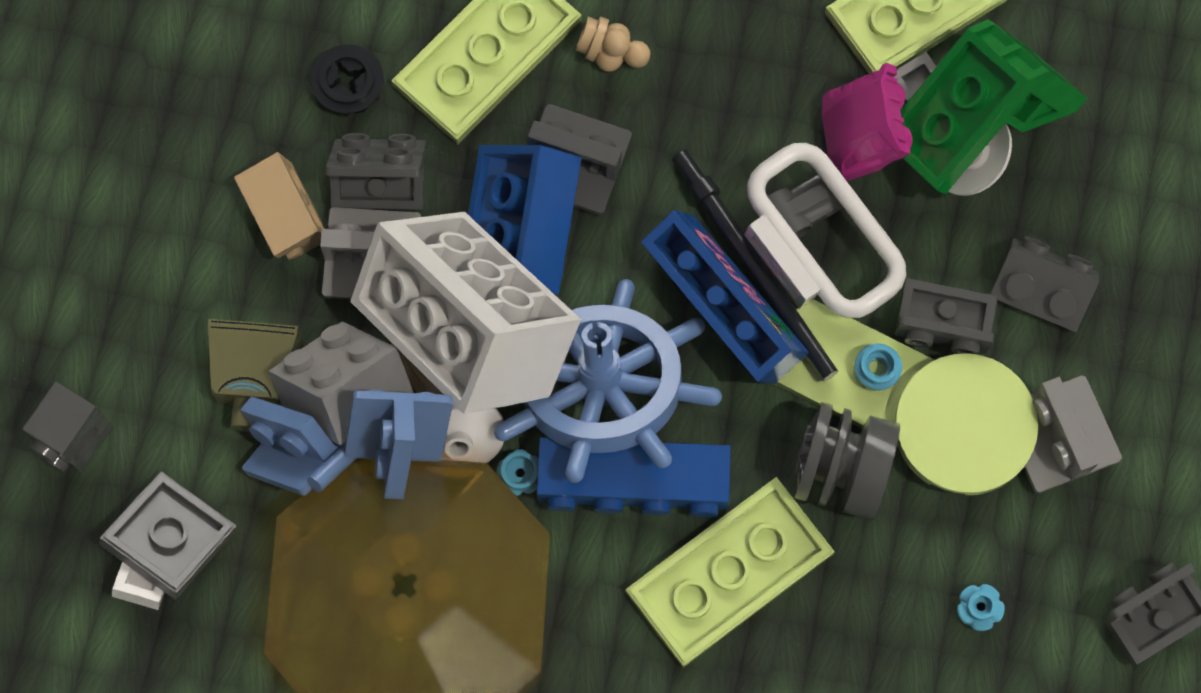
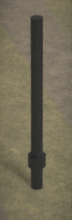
(706, 195)

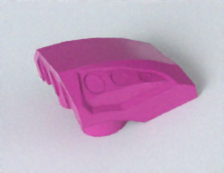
(866, 123)

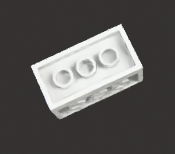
(464, 311)

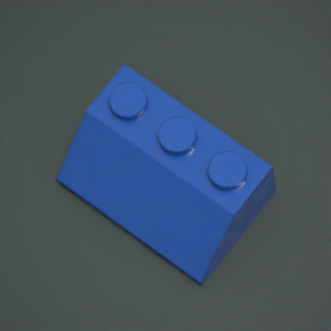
(527, 204)

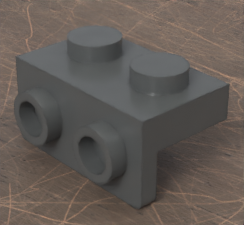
(1046, 283)
(945, 317)
(1156, 616)

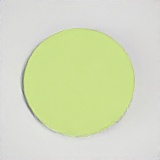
(966, 424)

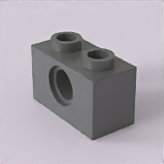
(66, 429)

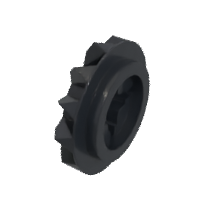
(354, 61)

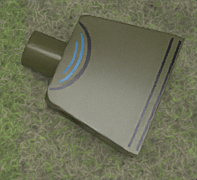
(241, 360)

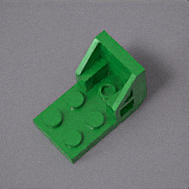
(973, 93)

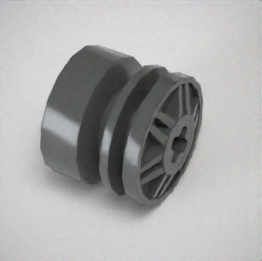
(847, 460)

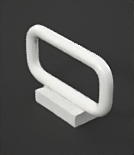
(789, 257)

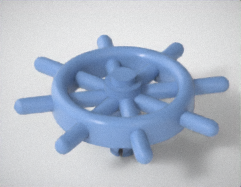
(604, 378)

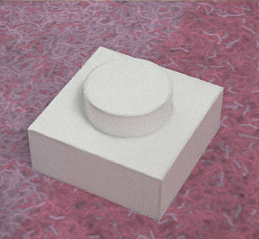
(136, 589)

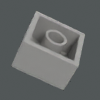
(328, 371)

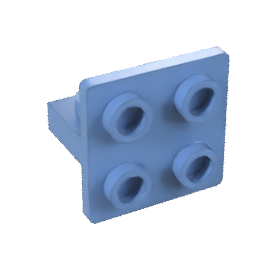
(395, 431)
(289, 446)

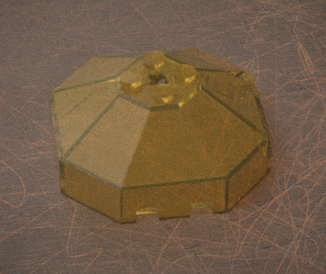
(476, 586)

